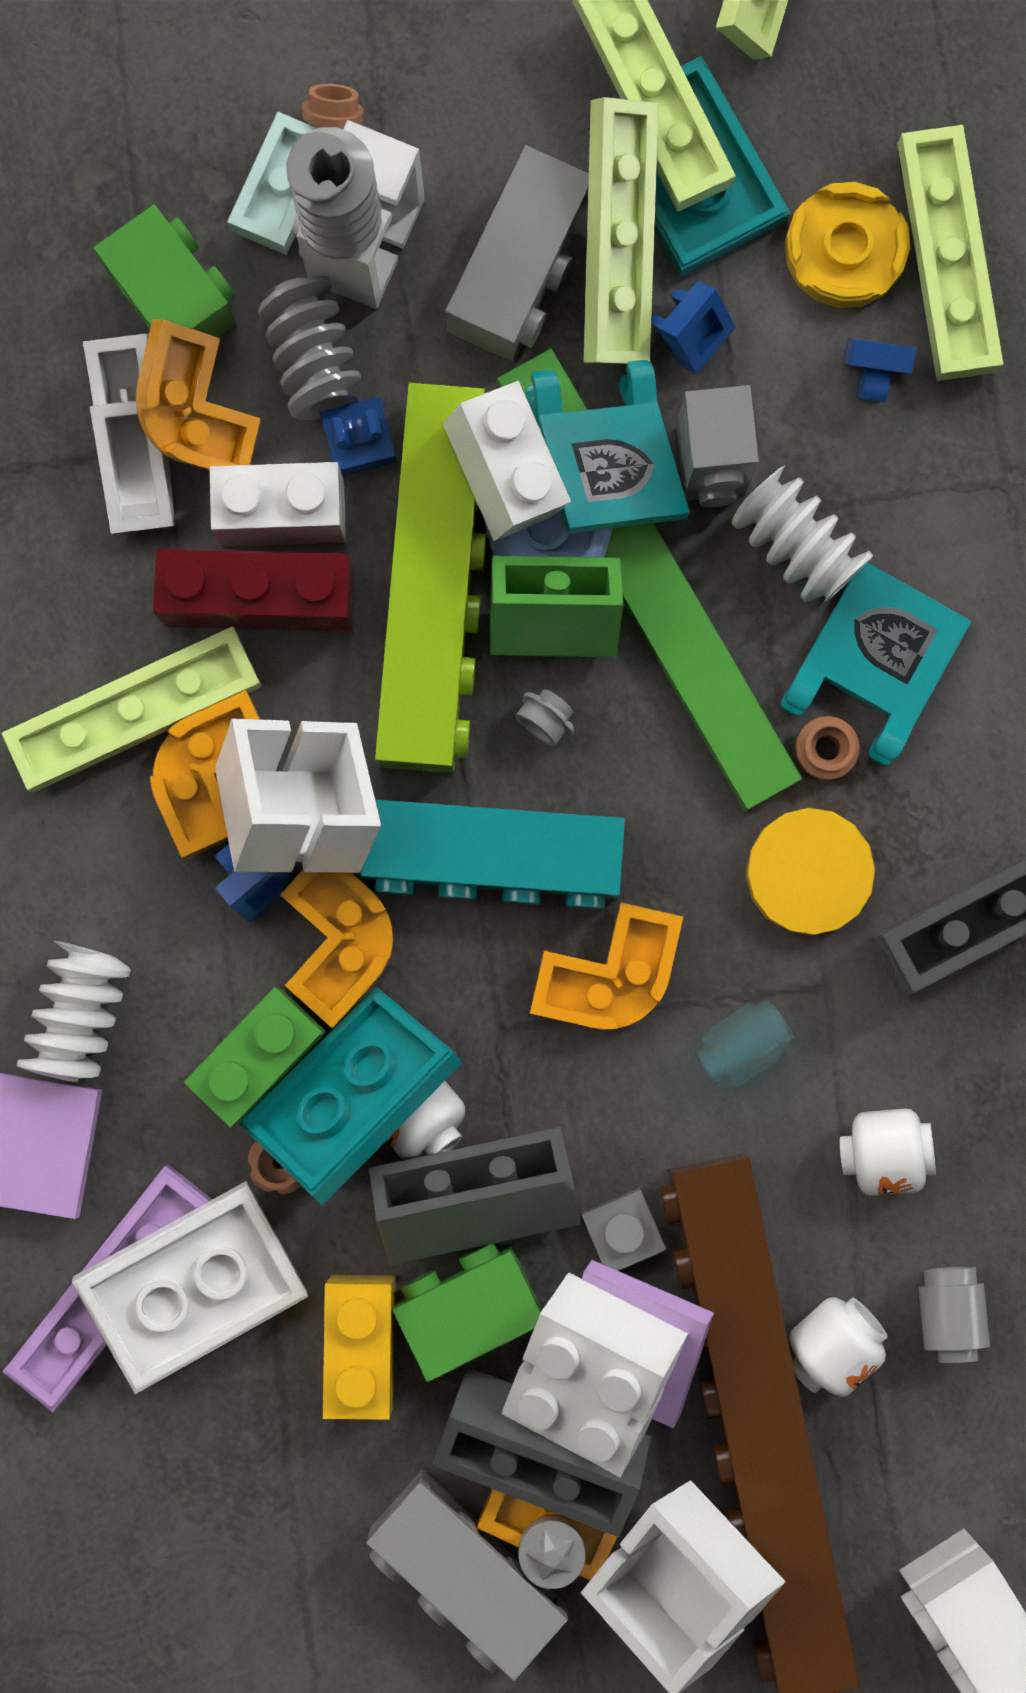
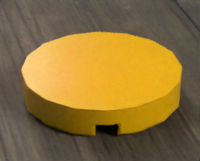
(847, 245)
(810, 871)

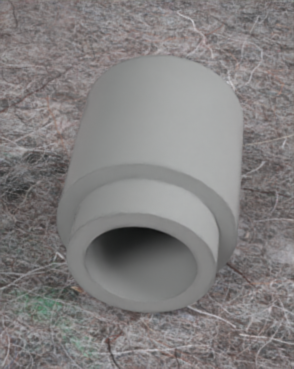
(953, 1314)

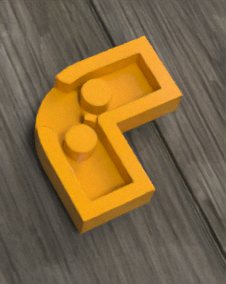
(174, 402)
(186, 775)
(356, 943)
(623, 988)

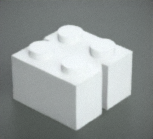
(400, 197)
(310, 812)
(593, 1373)
(682, 1592)
(971, 1611)

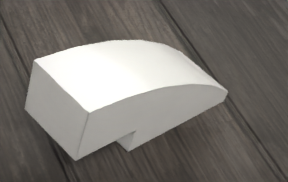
(131, 467)

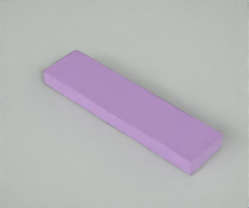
(68, 1337)

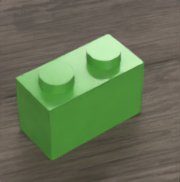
(162, 278)
(555, 606)
(256, 1056)
(467, 1311)

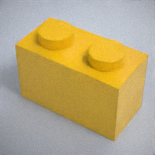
(359, 1347)

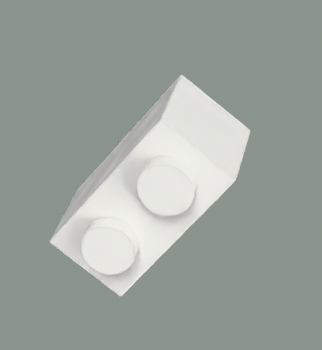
(506, 460)
(277, 504)

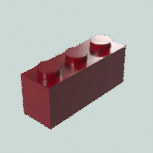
(254, 590)

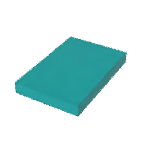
(729, 217)
(350, 1094)

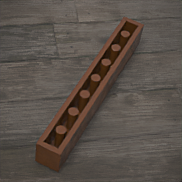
(761, 1423)

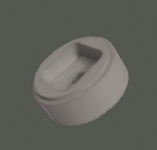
(551, 1552)

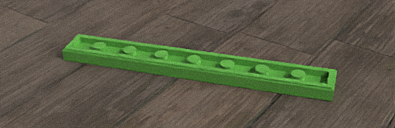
(687, 643)

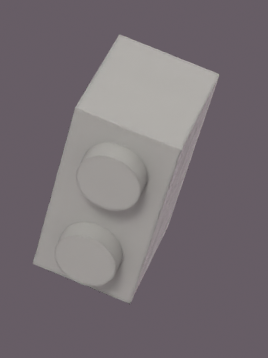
(716, 444)

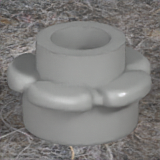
(545, 717)

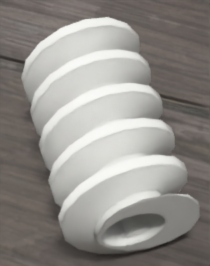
(799, 537)
(75, 1014)

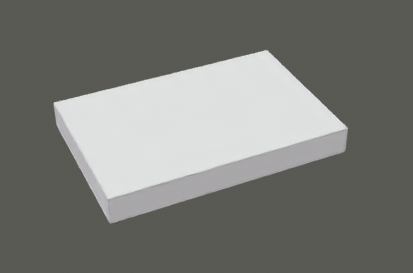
(190, 1287)

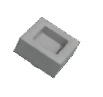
(623, 1230)

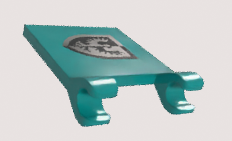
(613, 457)
(884, 650)

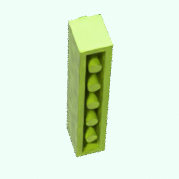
(430, 594)

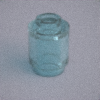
(744, 1043)

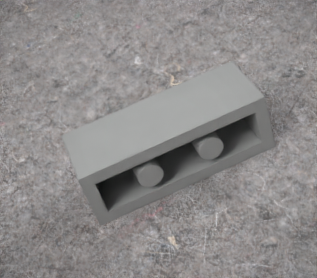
(520, 256)
(465, 1577)

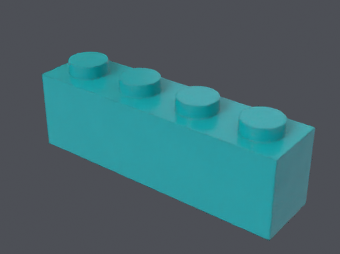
(496, 850)

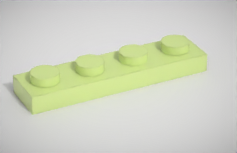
(648, 71)
(620, 230)
(950, 253)
(129, 710)

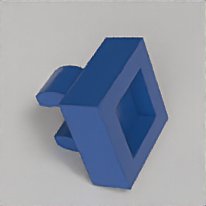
(695, 326)
(877, 363)
(358, 436)
(250, 891)

